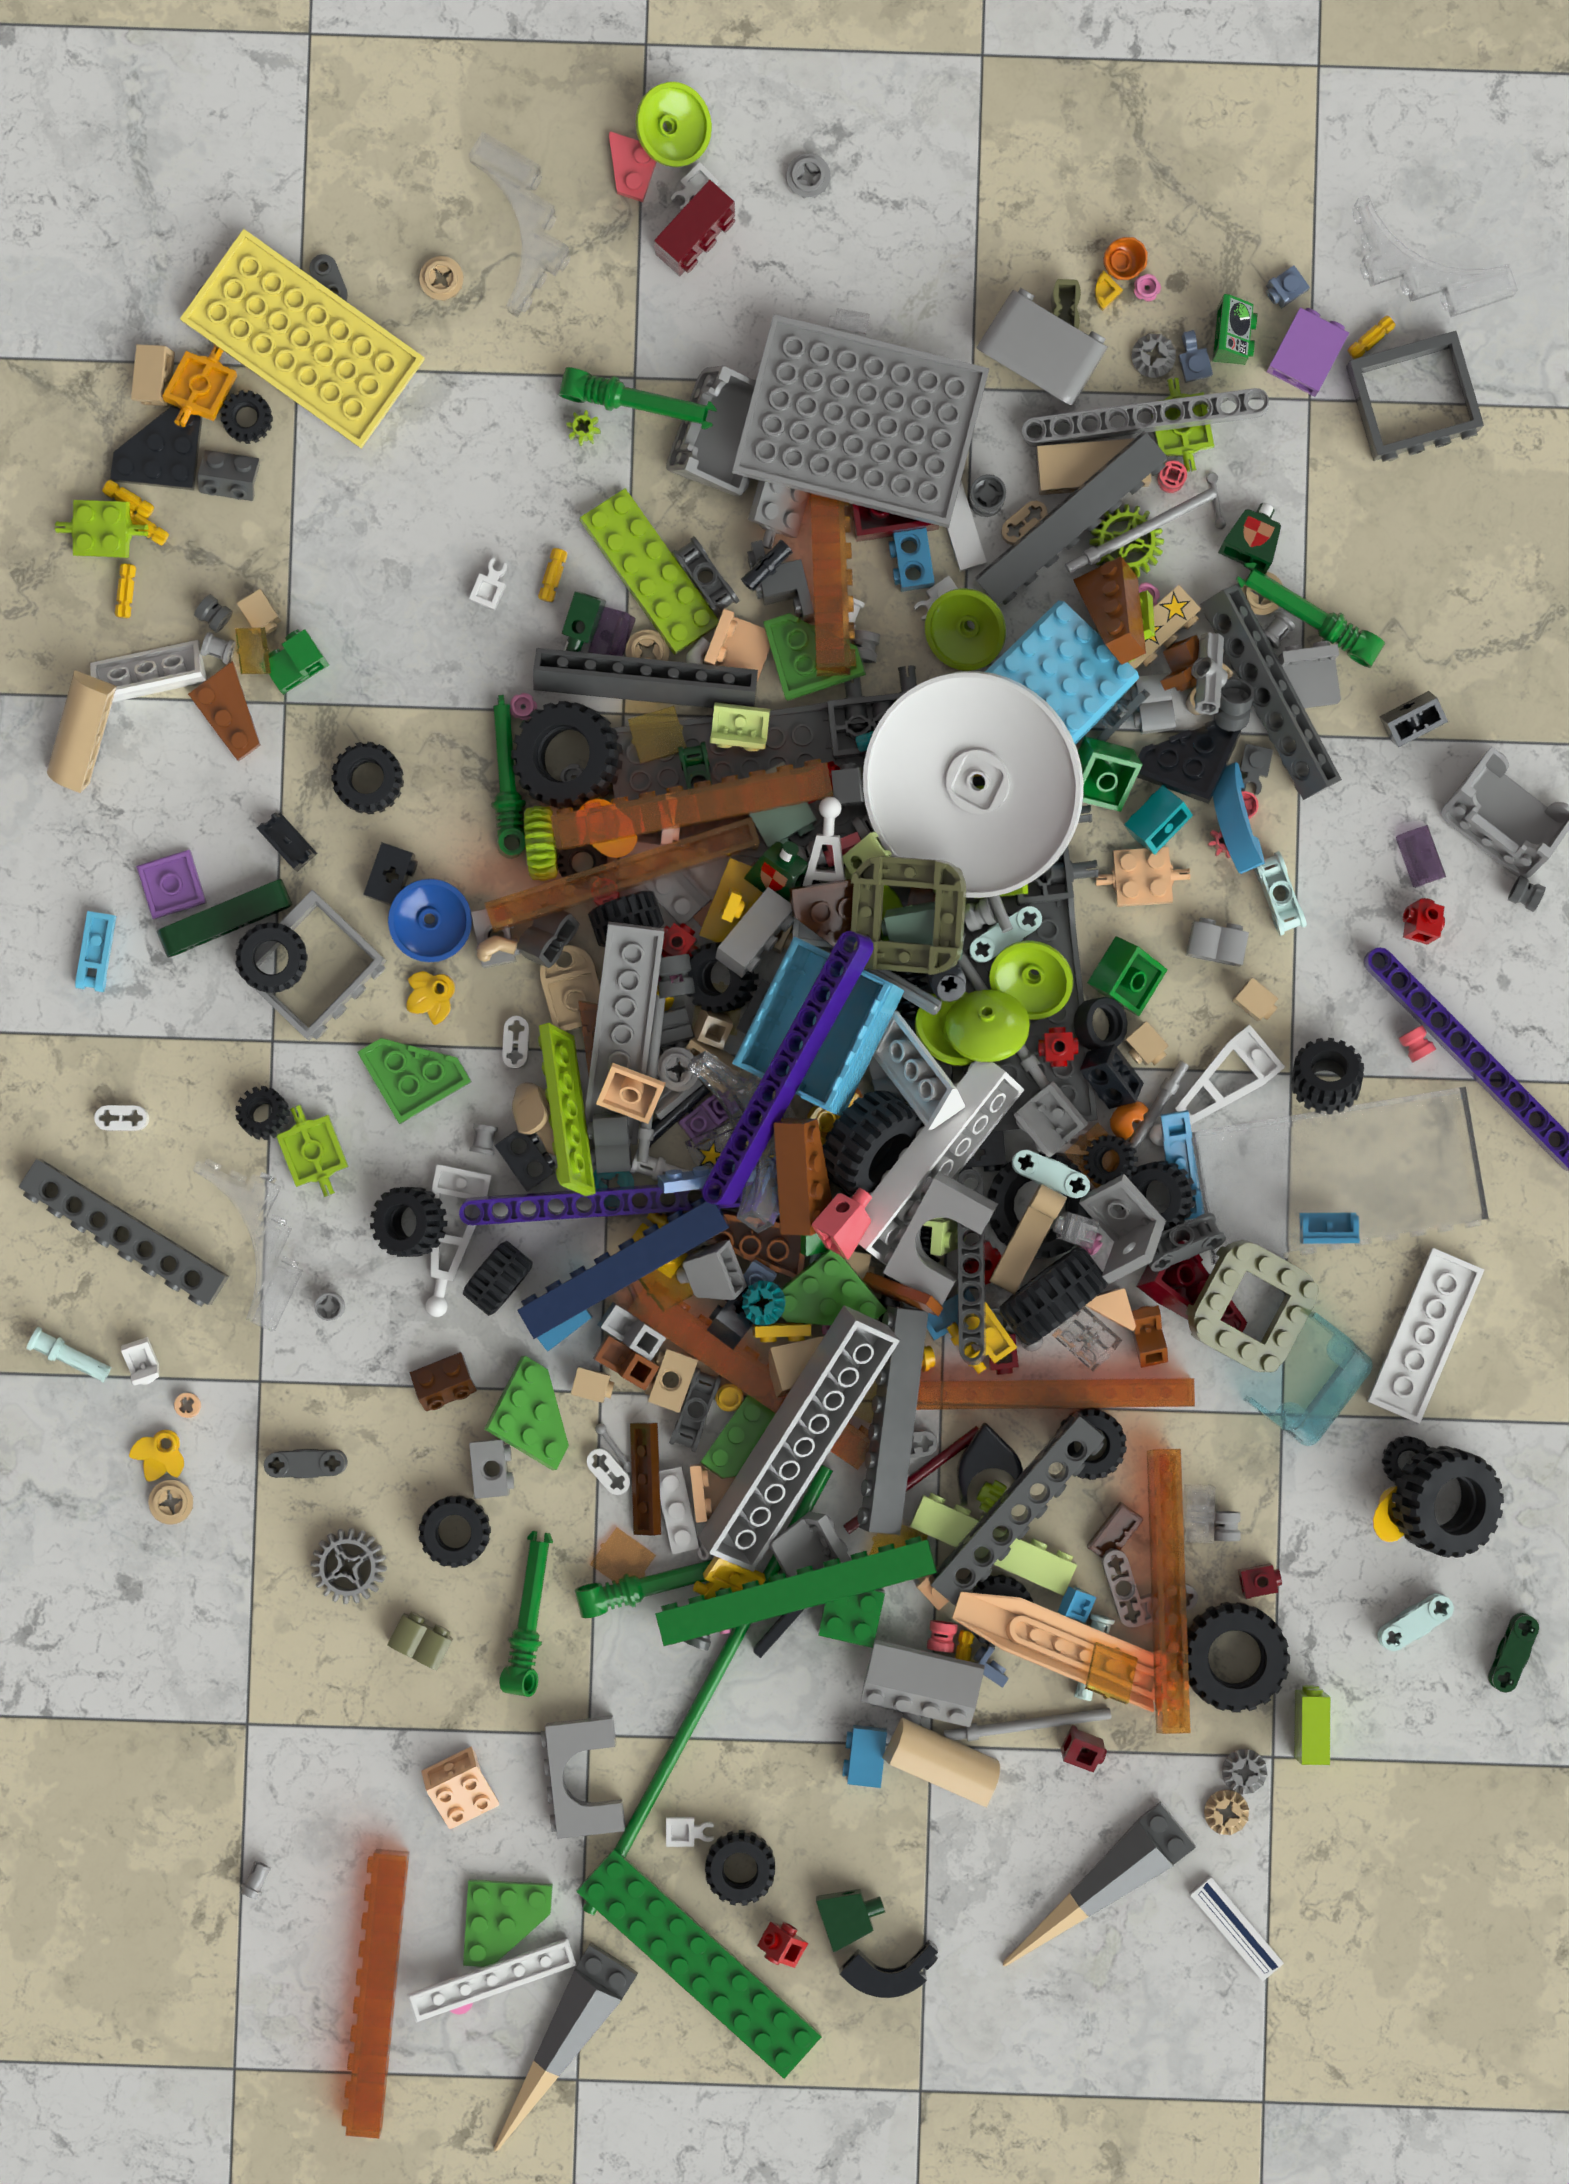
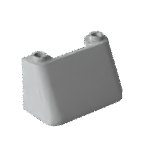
(1042, 347)
(711, 453)
(1505, 817)

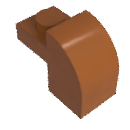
(1180, 659)
(1149, 1336)
(626, 1362)

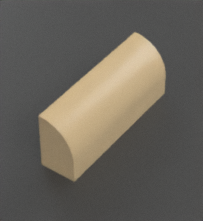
(1068, 466)
(80, 731)
(788, 1362)
(943, 1762)

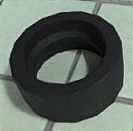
(1116, 1018)

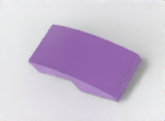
(704, 1118)

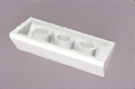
(152, 670)
(917, 1074)

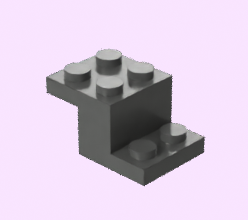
(785, 584)

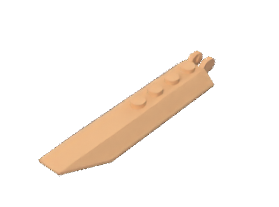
(1049, 1639)

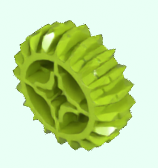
(1138, 544)
(540, 843)

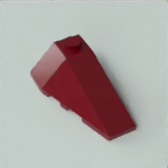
(1181, 1286)

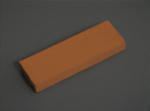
(903, 1293)

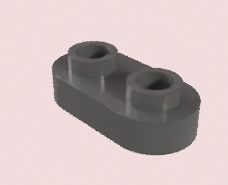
(331, 277)

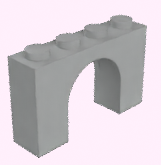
(943, 1199)
(572, 1815)

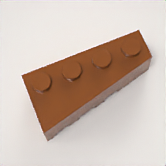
(1115, 607)
(800, 1175)
(768, 1247)

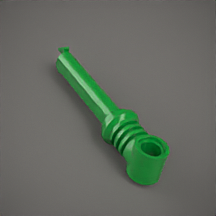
(611, 393)
(1362, 646)
(508, 801)
(594, 1599)
(519, 1676)

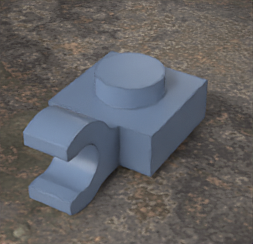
(1194, 362)

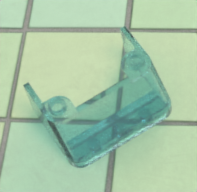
(1311, 1424)

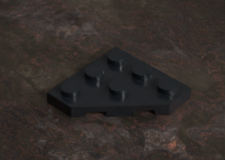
(160, 453)
(1190, 761)

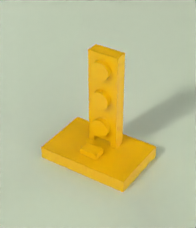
(730, 902)

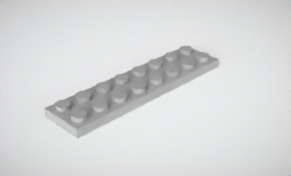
(624, 1008)

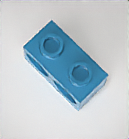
(918, 559)

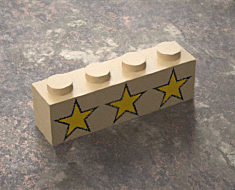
(1170, 616)

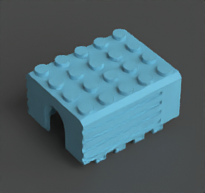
(1068, 669)
(850, 1042)

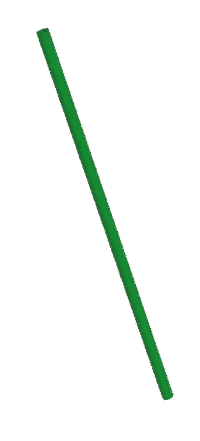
(706, 1691)

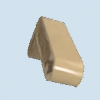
(1027, 1238)

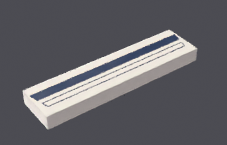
(1236, 1928)

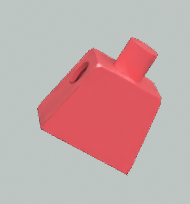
(844, 1222)

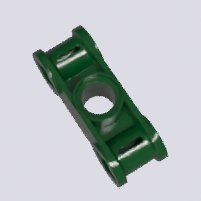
(695, 765)
(1513, 1652)

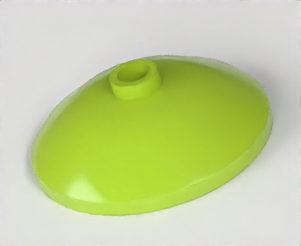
(686, 121)
(953, 639)
(1039, 994)
(932, 1034)
(990, 1036)

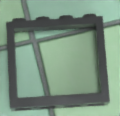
(1404, 353)

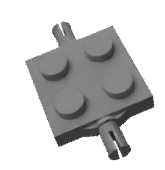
(778, 510)

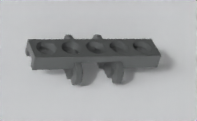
(1113, 719)

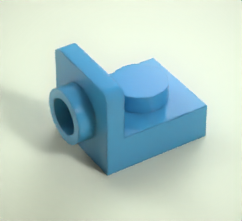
(1077, 1604)

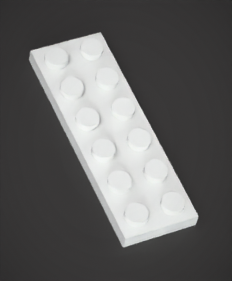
(1425, 1335)

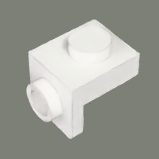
(141, 1361)

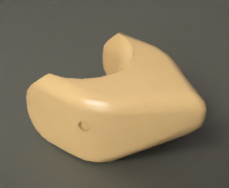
(532, 1113)

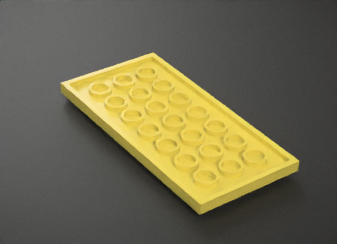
(302, 338)

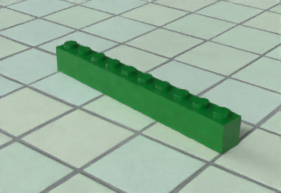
(796, 1592)

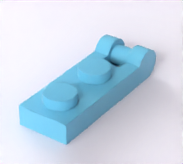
(95, 950)

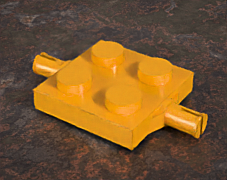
(199, 386)

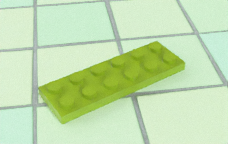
(649, 571)
(566, 1109)

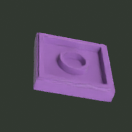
(171, 884)

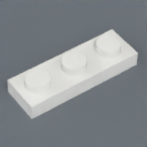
(677, 1511)

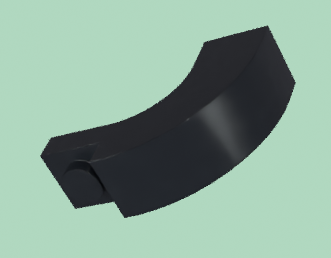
(888, 1982)

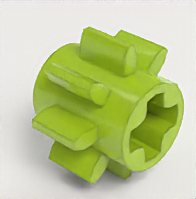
(586, 421)
(990, 1494)

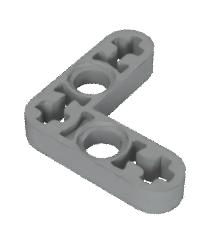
(1141, 1603)

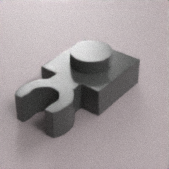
(1255, 763)

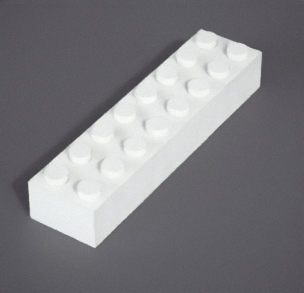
(945, 1149)

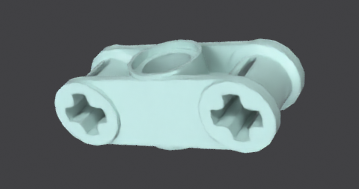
(1280, 909)
(998, 941)
(1051, 1173)
(1415, 1622)

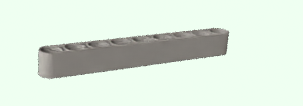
(1158, 423)

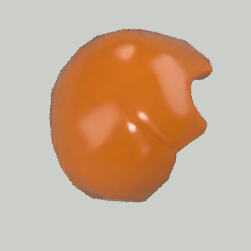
(1125, 258)
(1123, 1117)

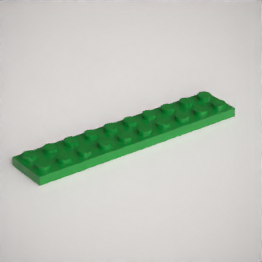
(699, 1963)

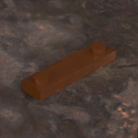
(645, 1479)

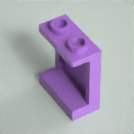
(1308, 351)

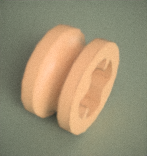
(178, 1405)

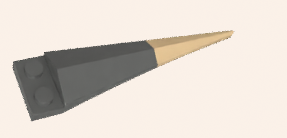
(1139, 1856)
(587, 2002)

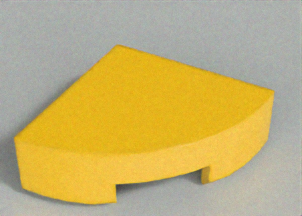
(1106, 290)

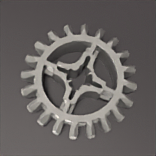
(341, 1555)

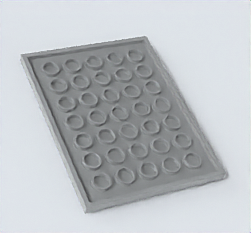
(860, 420)

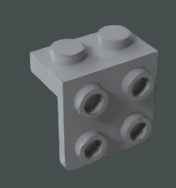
(1313, 673)
(1050, 1119)
(808, 1543)

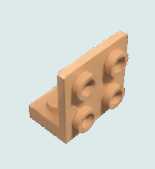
(738, 644)
(707, 1491)
(459, 1788)

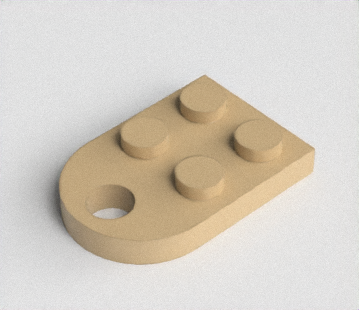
(567, 986)

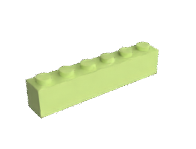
(1024, 1559)

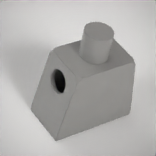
(713, 1272)

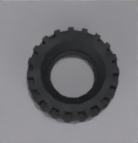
(1004, 1220)

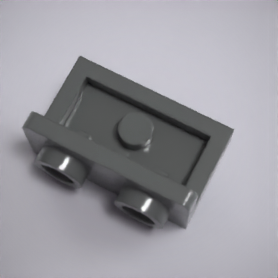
(228, 475)

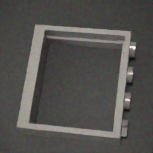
(353, 991)

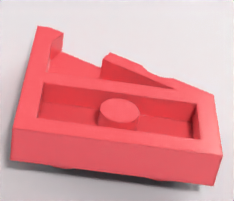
(631, 166)

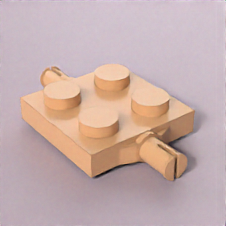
(1142, 877)

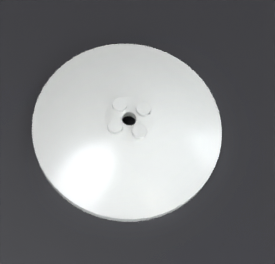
(924, 790)

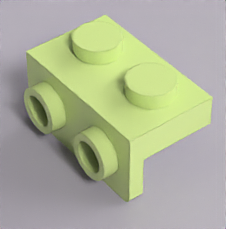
(740, 726)
(944, 1235)

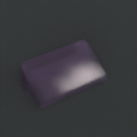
(612, 632)
(1420, 856)

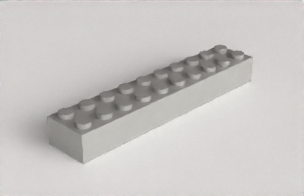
(798, 1438)

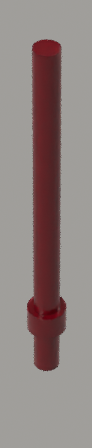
(927, 1469)

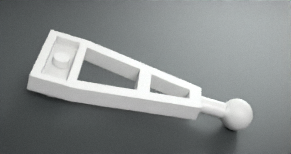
(829, 809)
(1253, 1053)
(464, 1185)

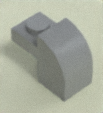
(631, 1331)

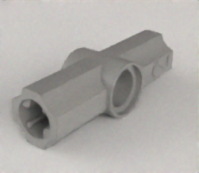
(1209, 673)

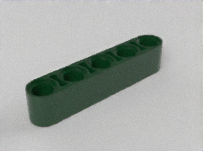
(224, 918)

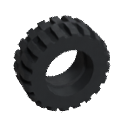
(532, 748)
(869, 1140)
(1053, 1296)
(1477, 1509)
(1269, 1672)

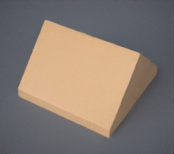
(630, 1093)
(1115, 1307)

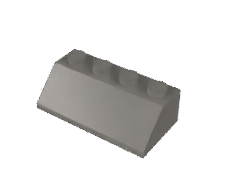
(922, 1683)

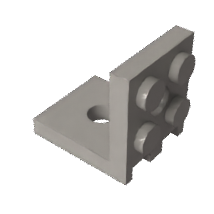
(1133, 1230)

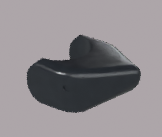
(985, 1452)

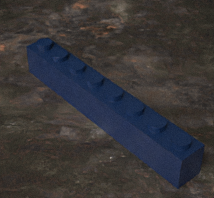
(623, 1267)

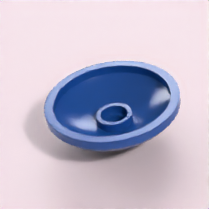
(430, 940)

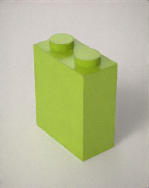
(1312, 1726)

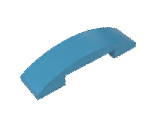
(1234, 821)
(1179, 1150)

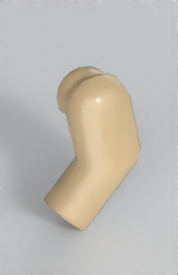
(494, 944)

